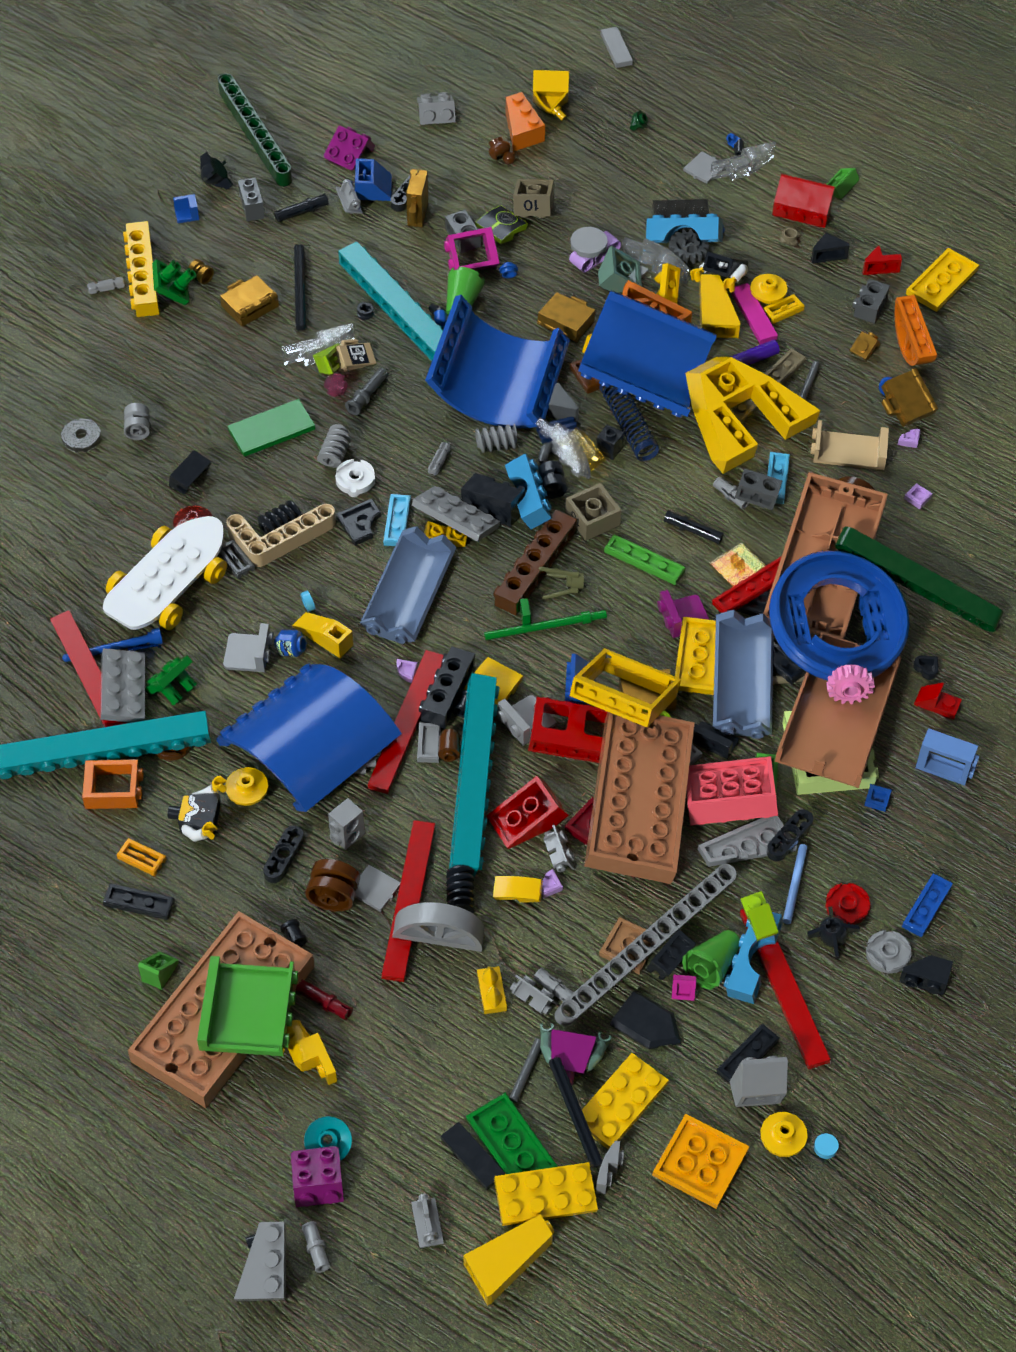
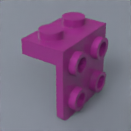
(347, 147)
(675, 610)
(316, 1176)

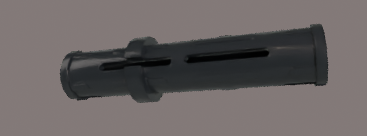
(302, 207)
(685, 523)

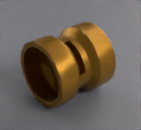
(203, 272)

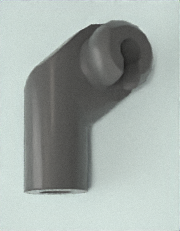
(545, 451)

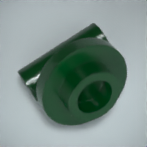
(638, 120)

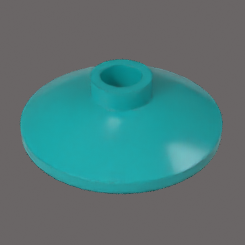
(329, 1126)

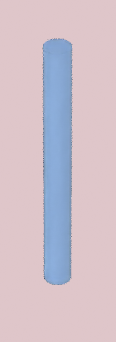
(795, 882)

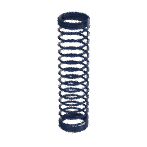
(645, 443)

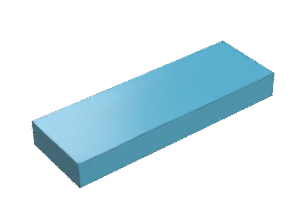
(778, 469)
(396, 518)

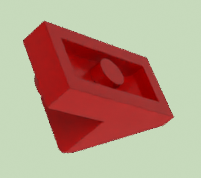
(881, 264)
(934, 700)

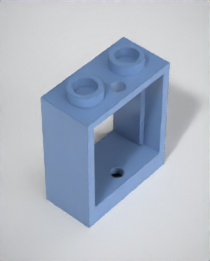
(951, 748)

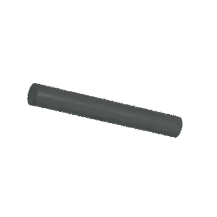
(809, 380)
(526, 1070)

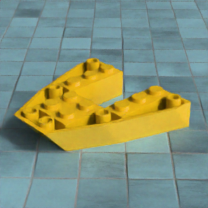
(725, 384)

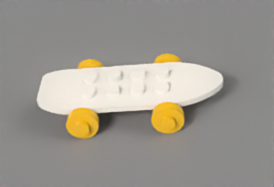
(166, 574)

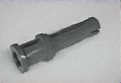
(362, 396)

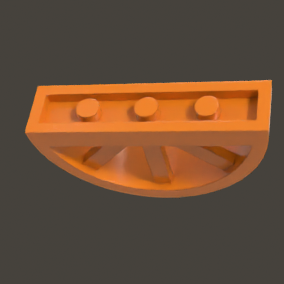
(656, 301)
(912, 332)

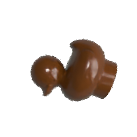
(498, 148)

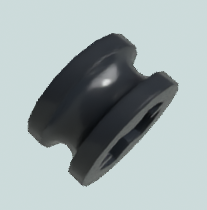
(365, 315)

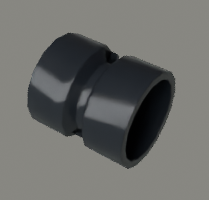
(553, 479)

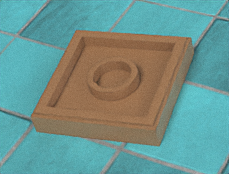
(619, 938)

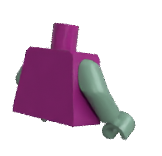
(577, 1051)

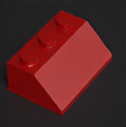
(803, 201)

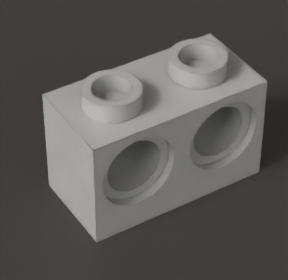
(346, 824)

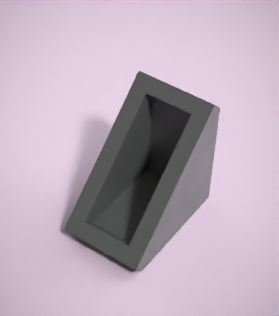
(562, 405)

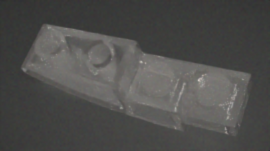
(745, 164)
(654, 255)
(324, 339)
(567, 446)

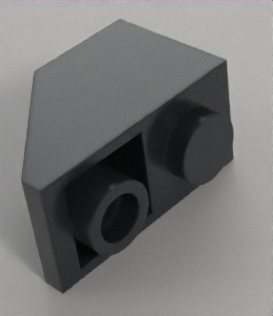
(928, 974)

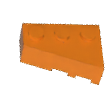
(523, 122)

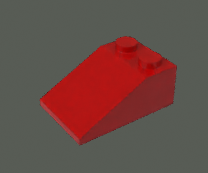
(527, 813)

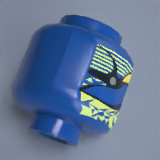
(290, 643)

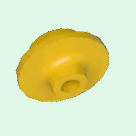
(768, 288)
(244, 793)
(779, 1143)

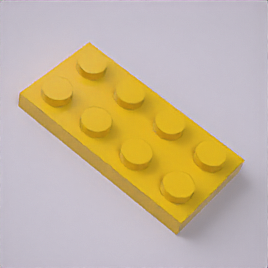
(942, 279)
(696, 656)
(623, 1100)
(546, 1192)

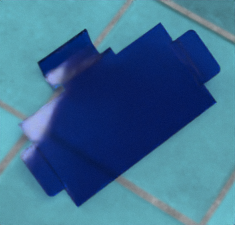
(142, 646)

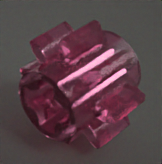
(335, 384)

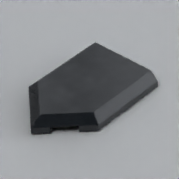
(646, 1022)

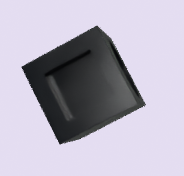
(610, 441)

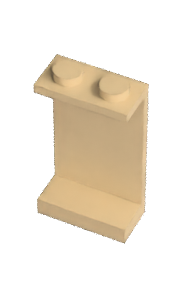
(850, 449)

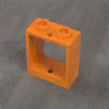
(111, 800)

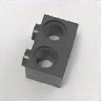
(251, 199)
(459, 223)
(871, 300)
(758, 489)

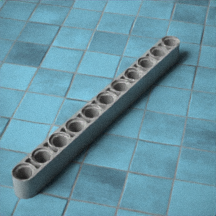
(640, 950)

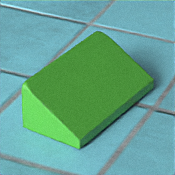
(843, 181)

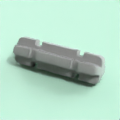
(106, 285)
(439, 458)

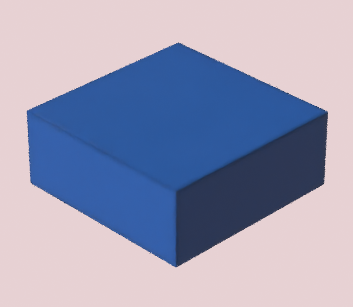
(877, 797)

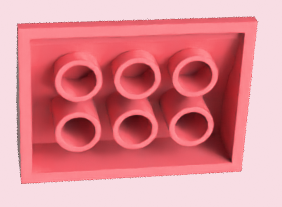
(731, 791)

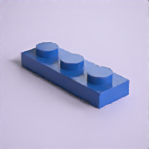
(927, 905)

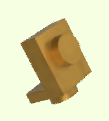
(865, 345)

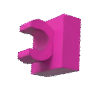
(683, 987)

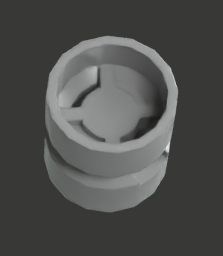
(136, 421)

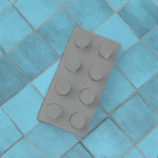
(456, 513)
(122, 686)

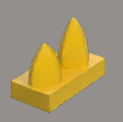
(669, 282)
(491, 990)

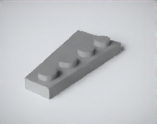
(743, 843)

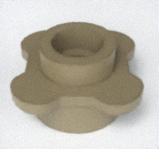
(789, 236)

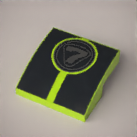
(503, 224)

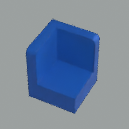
(186, 208)

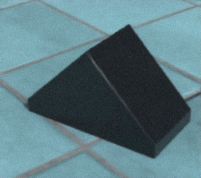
(829, 249)

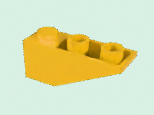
(326, 633)

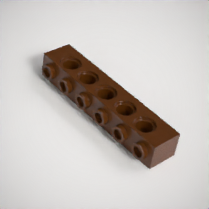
(540, 553)

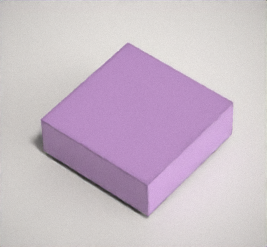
(918, 496)

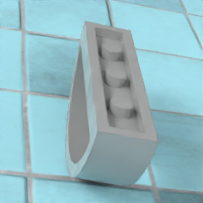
(440, 925)

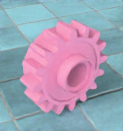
(850, 683)

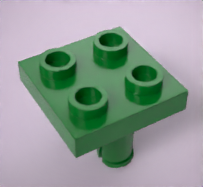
(171, 281)
(171, 670)

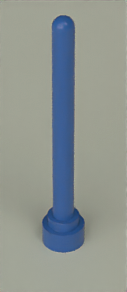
(152, 637)

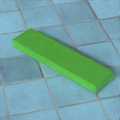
(644, 559)

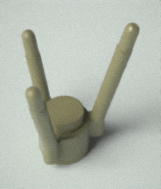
(573, 580)

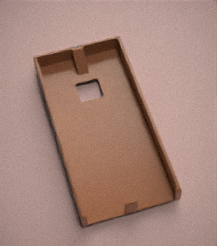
(834, 736)

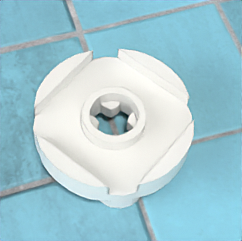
(357, 486)

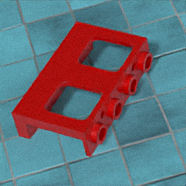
(570, 742)

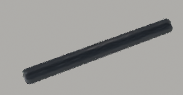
(299, 274)

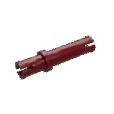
(327, 1001)

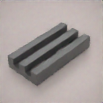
(242, 570)

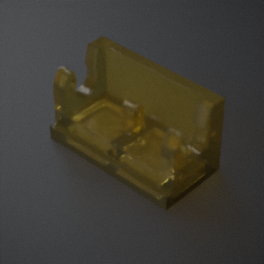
(592, 453)

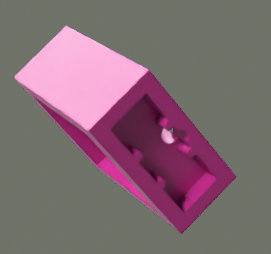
(490, 248)

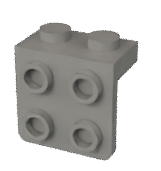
(436, 108)
(249, 651)
(519, 718)

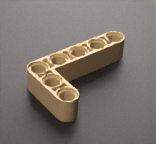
(283, 539)

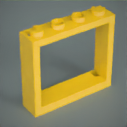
(619, 703)

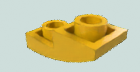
(433, 530)
(519, 888)

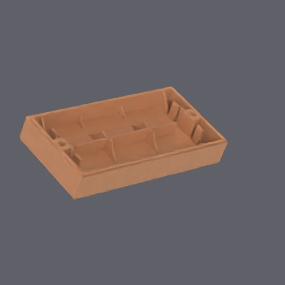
(818, 521)
(640, 798)
(169, 1042)

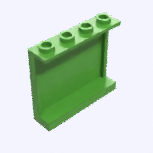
(247, 1008)

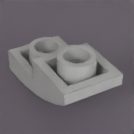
(609, 1165)

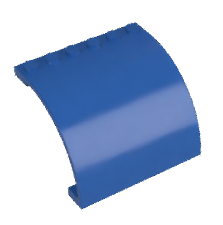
(645, 353)
(494, 373)
(313, 732)

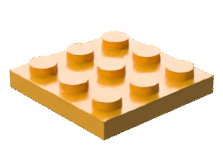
(700, 1161)

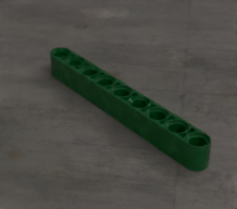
(255, 130)
(921, 580)

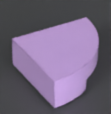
(910, 438)
(406, 669)
(551, 884)

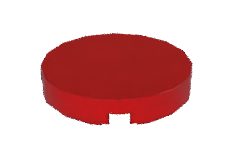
(848, 902)

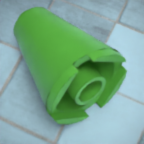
(465, 283)
(712, 959)

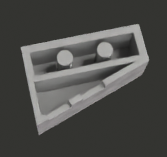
(266, 1265)

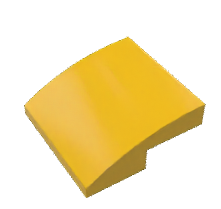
(507, 679)

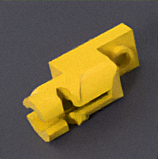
(310, 1052)

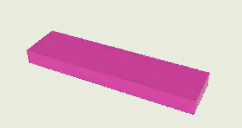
(754, 314)

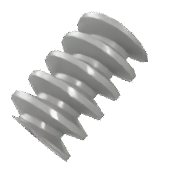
(498, 438)
(334, 446)

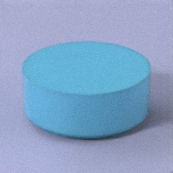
(307, 601)
(826, 1146)

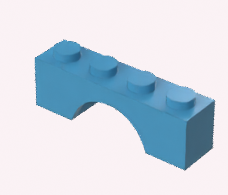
(661, 229)
(533, 507)
(744, 981)

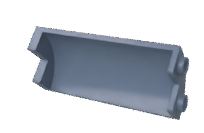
(408, 586)
(743, 675)

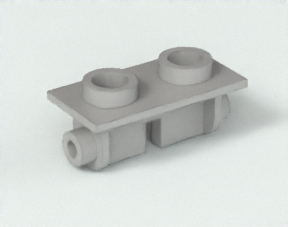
(348, 197)
(557, 841)
(541, 999)
(427, 1221)

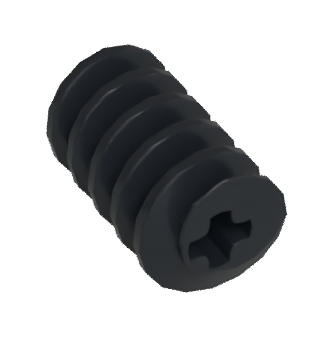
(278, 517)
(460, 887)

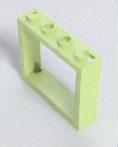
(820, 784)

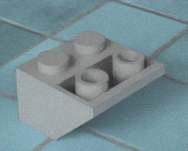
(760, 1081)

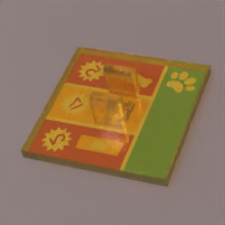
(737, 564)

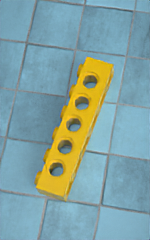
(141, 273)

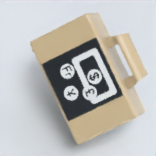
(353, 355)

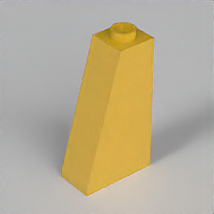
(716, 308)
(505, 1258)

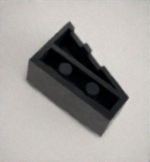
(493, 498)

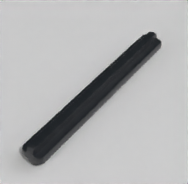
(575, 1112)

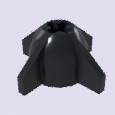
(214, 172)
(833, 931)

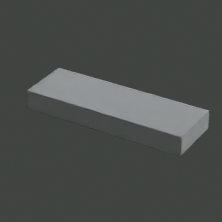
(616, 47)

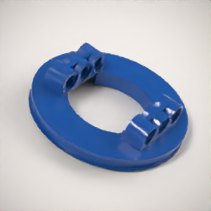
(879, 602)

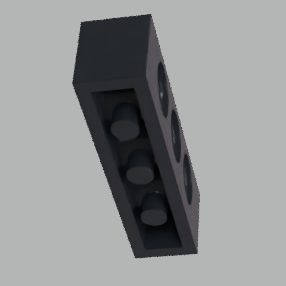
(447, 686)

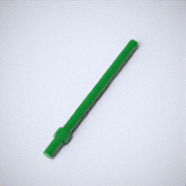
(584, 618)

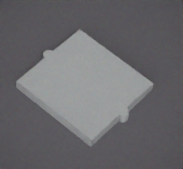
(700, 167)
(376, 888)

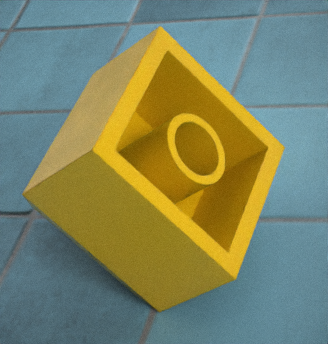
(551, 91)

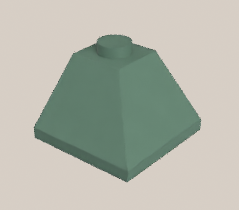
(617, 270)

